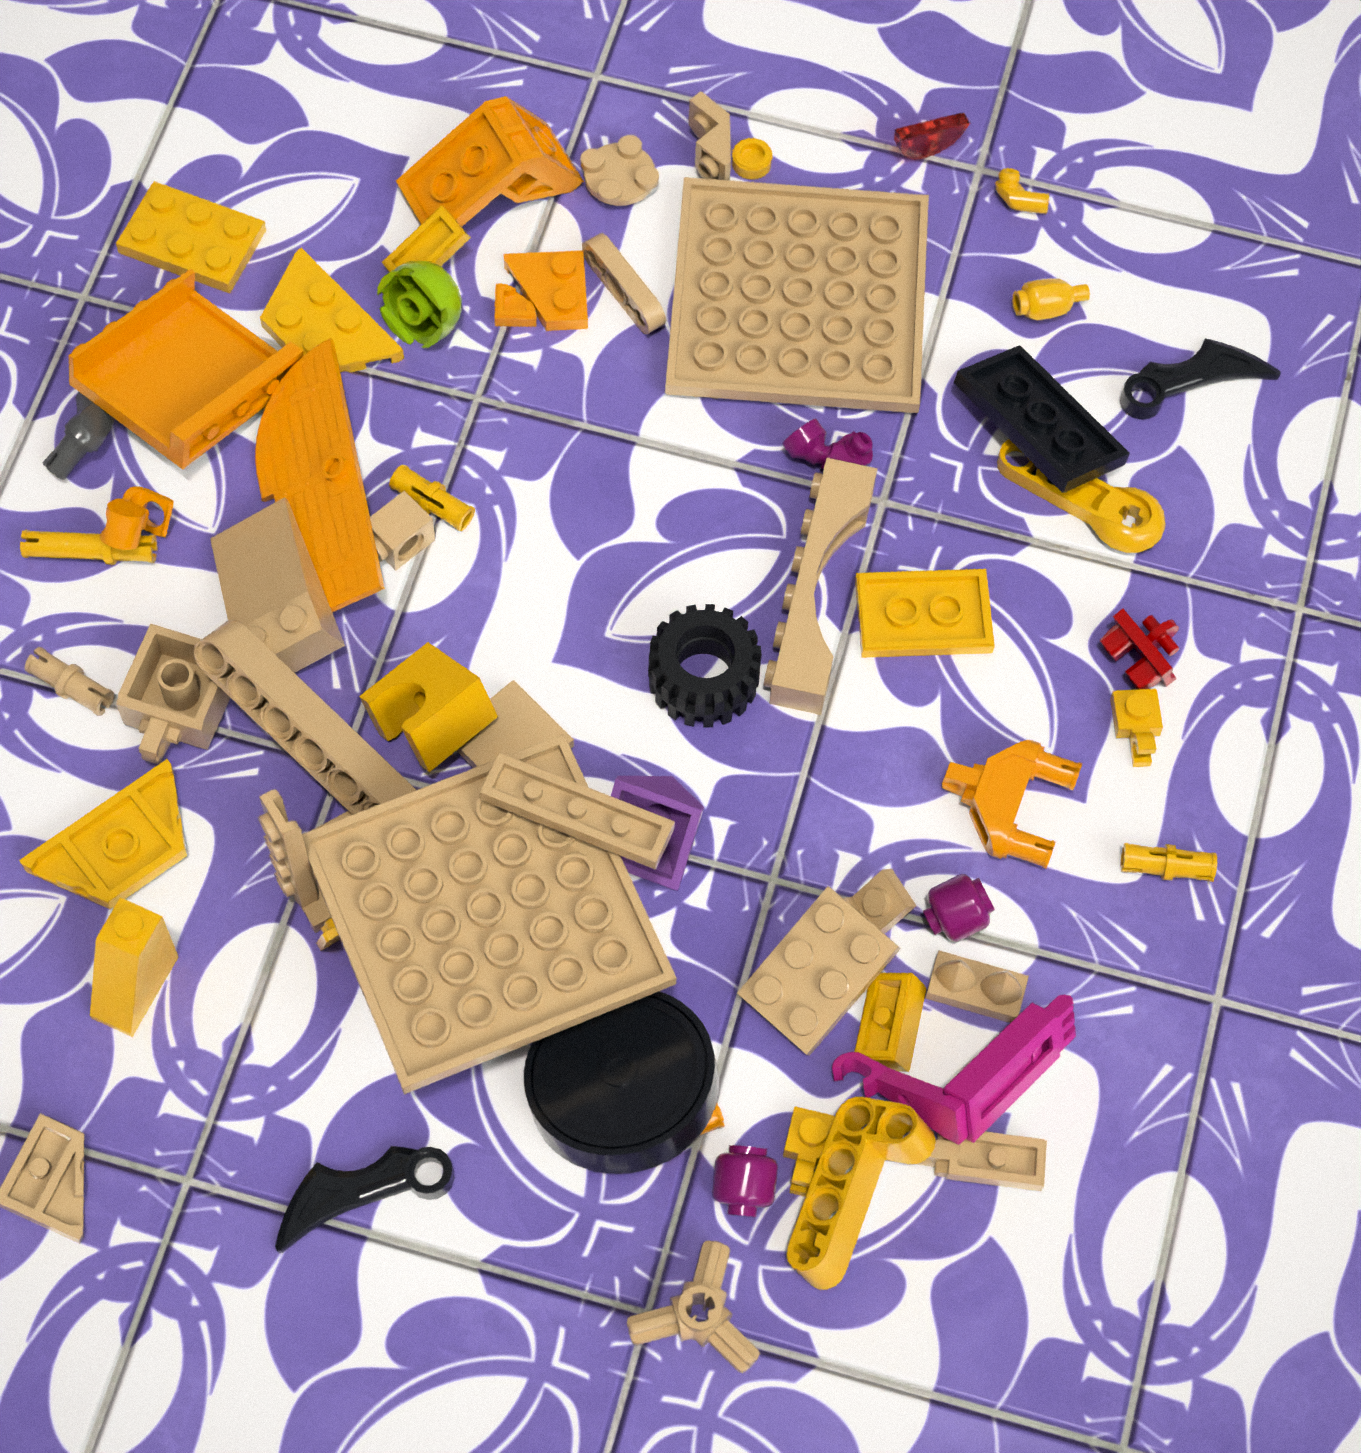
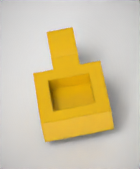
(1138, 718)
(805, 1144)

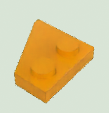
(553, 285)

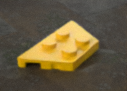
(314, 308)
(116, 843)

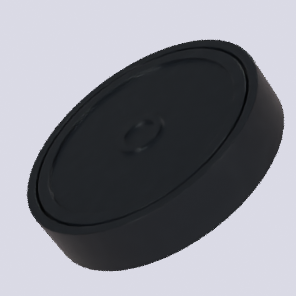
(624, 1086)

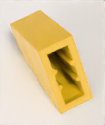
(129, 966)

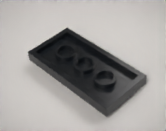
(1041, 418)

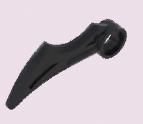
(1210, 365)
(332, 1192)

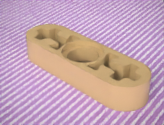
(623, 283)

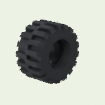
(710, 634)

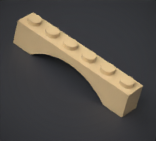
(804, 660)

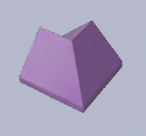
(670, 800)

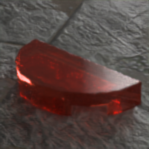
(931, 136)

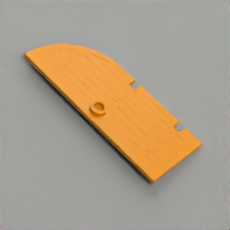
(312, 460)

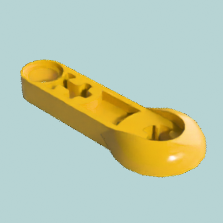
(1096, 505)

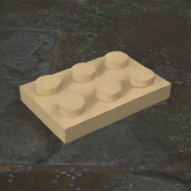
(818, 970)

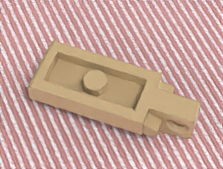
(992, 1160)

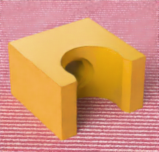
(432, 703)

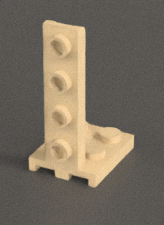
(291, 858)

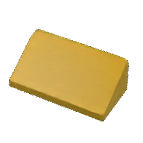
(891, 1020)

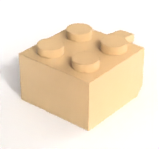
(169, 695)

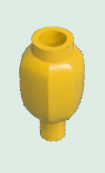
(1047, 298)

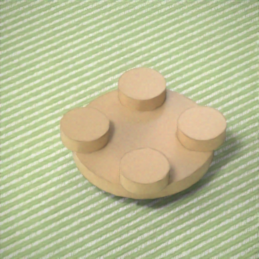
(619, 172)

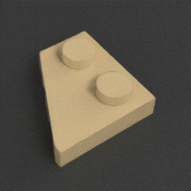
(48, 1179)

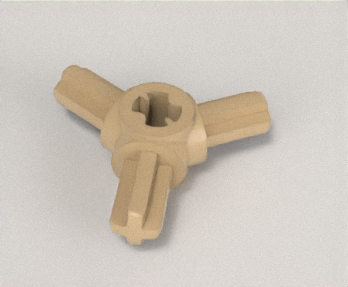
(703, 1290)

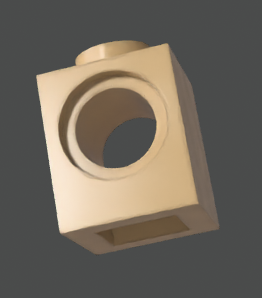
(401, 530)

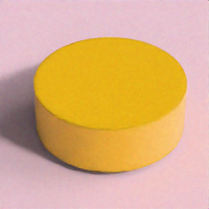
(752, 158)

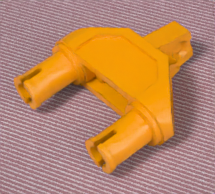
(997, 792)

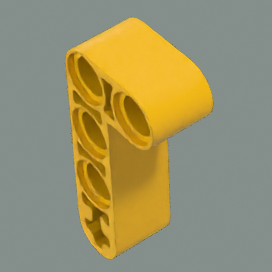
(824, 1246)

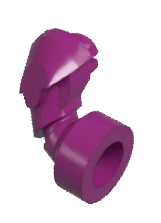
(809, 445)

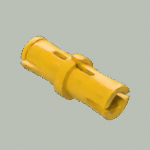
(432, 497)
(1168, 862)

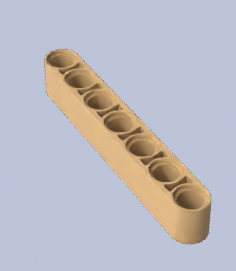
(298, 718)

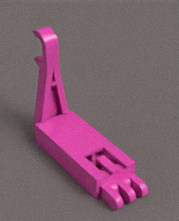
(986, 1084)

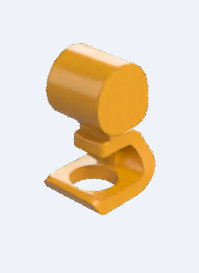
(129, 517)

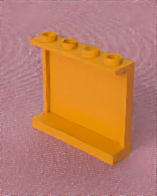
(179, 371)

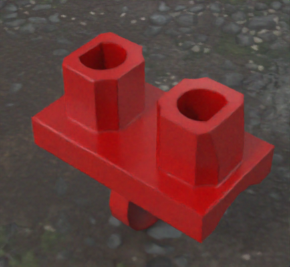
(1127, 635)

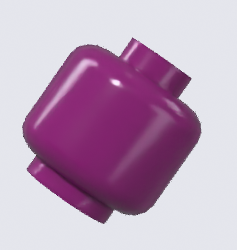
(959, 908)
(745, 1180)

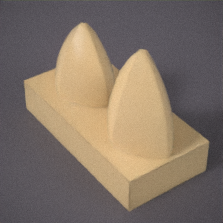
(976, 987)

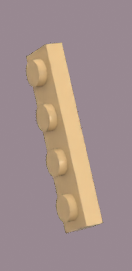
(577, 810)

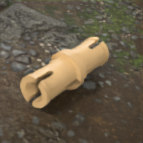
(69, 681)

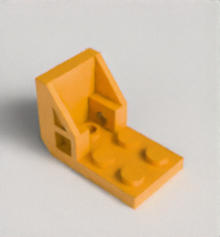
(489, 154)

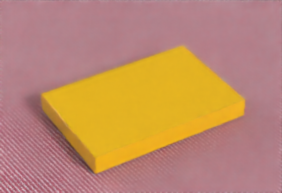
(924, 613)

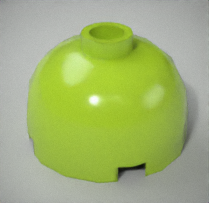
(420, 302)

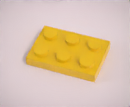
(191, 233)

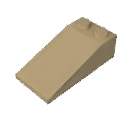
(275, 587)

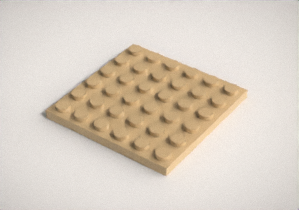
(799, 295)
(481, 922)

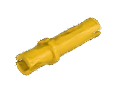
(83, 546)

